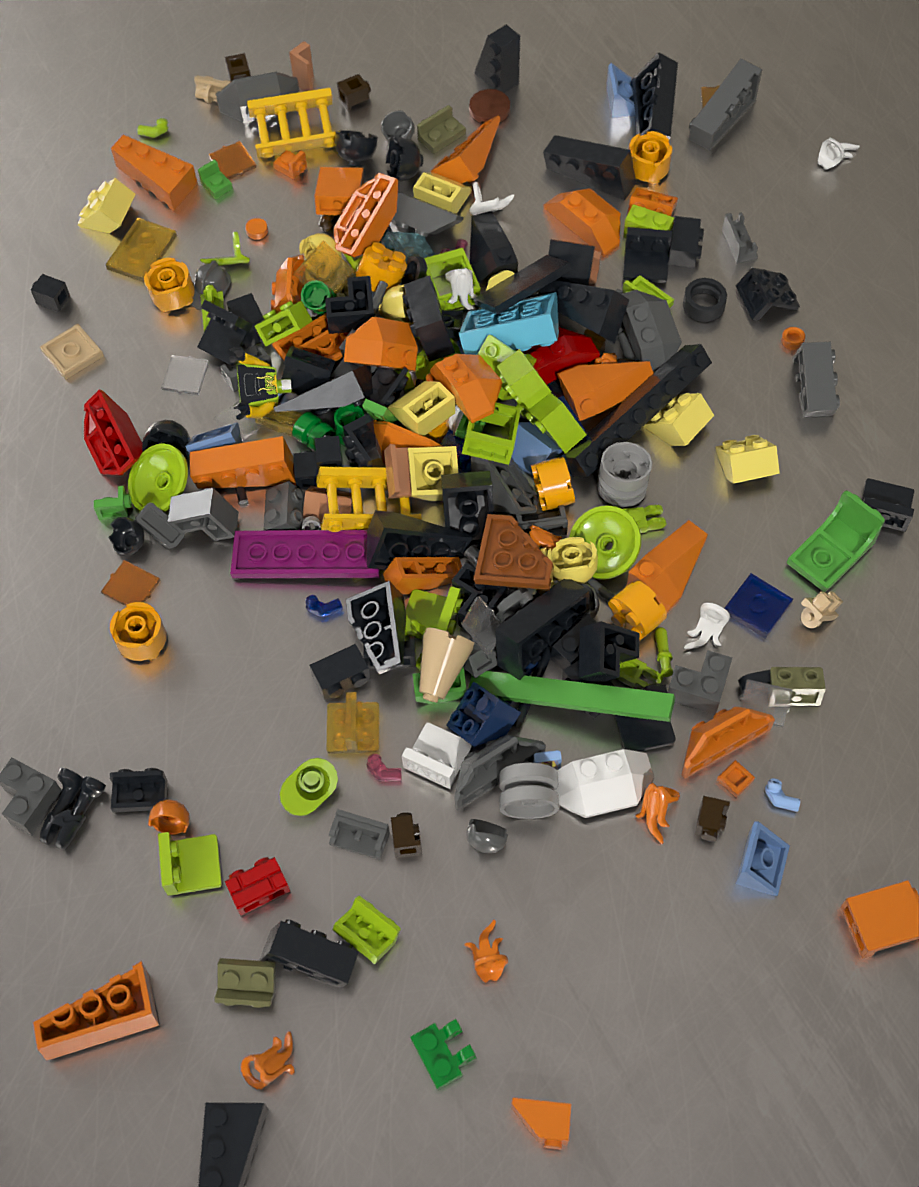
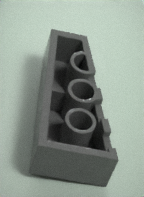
(726, 105)

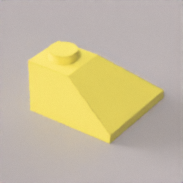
(426, 468)

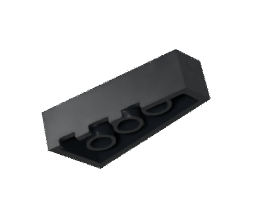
(655, 95)

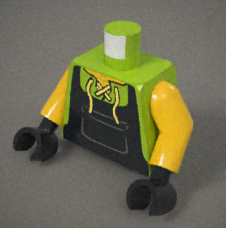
(256, 385)

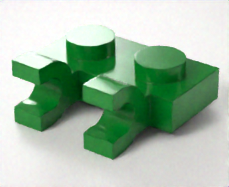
(436, 1056)

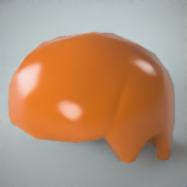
(169, 817)

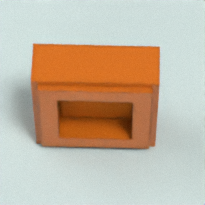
(735, 778)

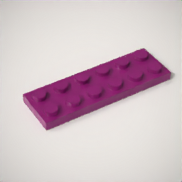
(301, 554)

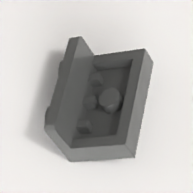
(283, 507)

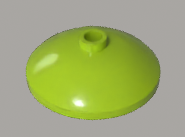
(158, 477)
(606, 526)

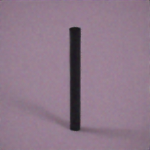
(538, 672)

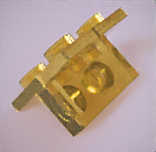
(352, 726)

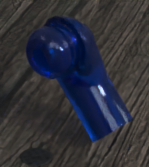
(322, 609)

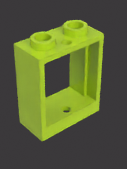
(453, 260)
(489, 446)

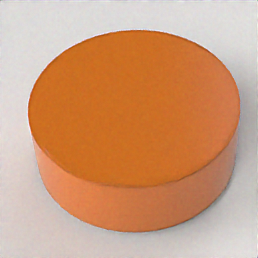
(256, 228)
(793, 338)

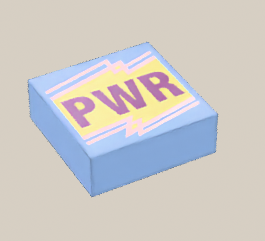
(550, 758)

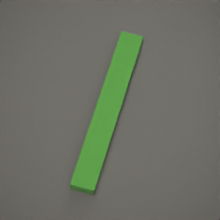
(579, 695)

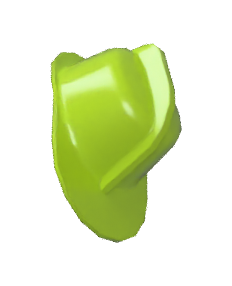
(308, 786)

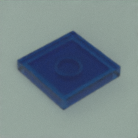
(758, 605)

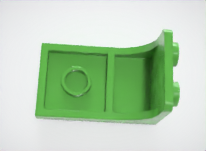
(838, 542)

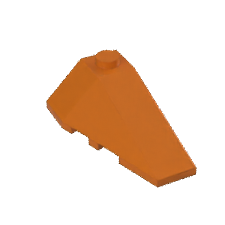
(470, 155)
(670, 564)

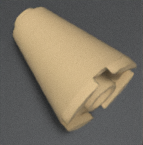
(441, 662)

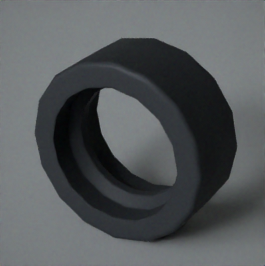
(707, 286)

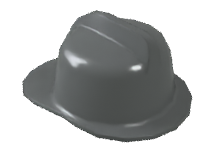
(207, 275)

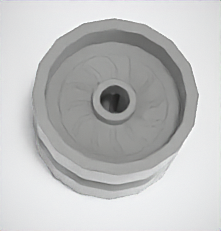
(528, 791)

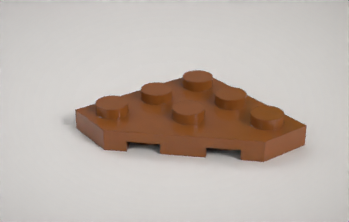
(511, 557)

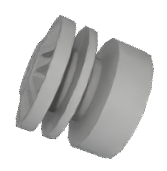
(624, 474)

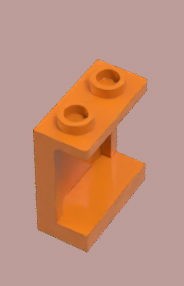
(336, 188)
(883, 917)

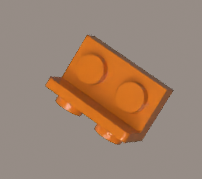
(653, 201)

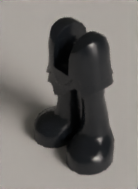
(61, 816)

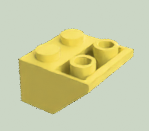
(441, 192)
(106, 207)
(424, 407)
(680, 419)
(748, 459)

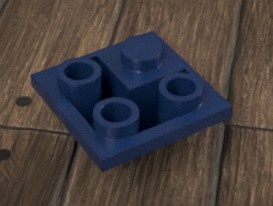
(482, 716)

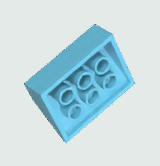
(519, 327)

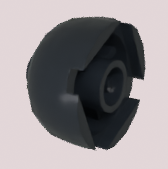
(355, 146)
(403, 158)
(169, 433)

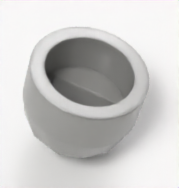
(311, 519)

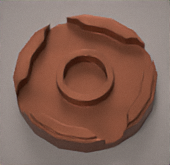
(488, 104)

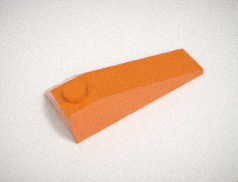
(602, 385)

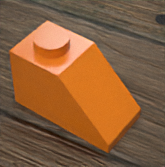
(545, 1120)

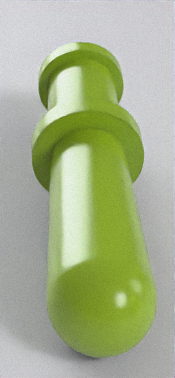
(664, 656)

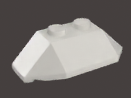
(604, 782)

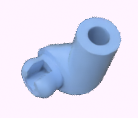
(778, 798)

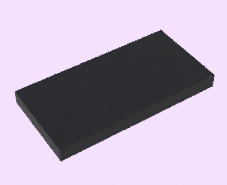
(522, 284)

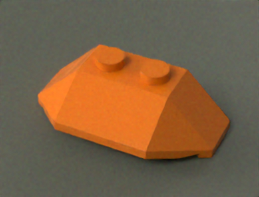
(366, 215)
(588, 218)
(287, 285)
(313, 338)
(383, 345)
(471, 382)
(389, 433)
(723, 735)

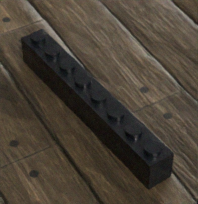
(637, 409)

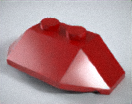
(566, 352)
(110, 435)

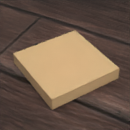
(71, 351)

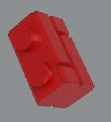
(257, 885)

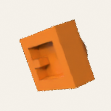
(291, 164)

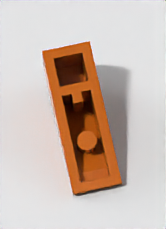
(421, 572)

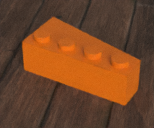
(155, 170)
(243, 464)
(99, 1016)

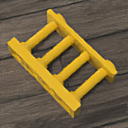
(292, 102)
(355, 479)

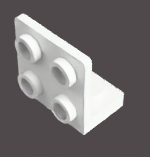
(436, 755)

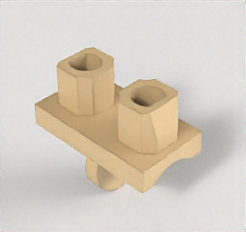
(208, 87)
(820, 609)

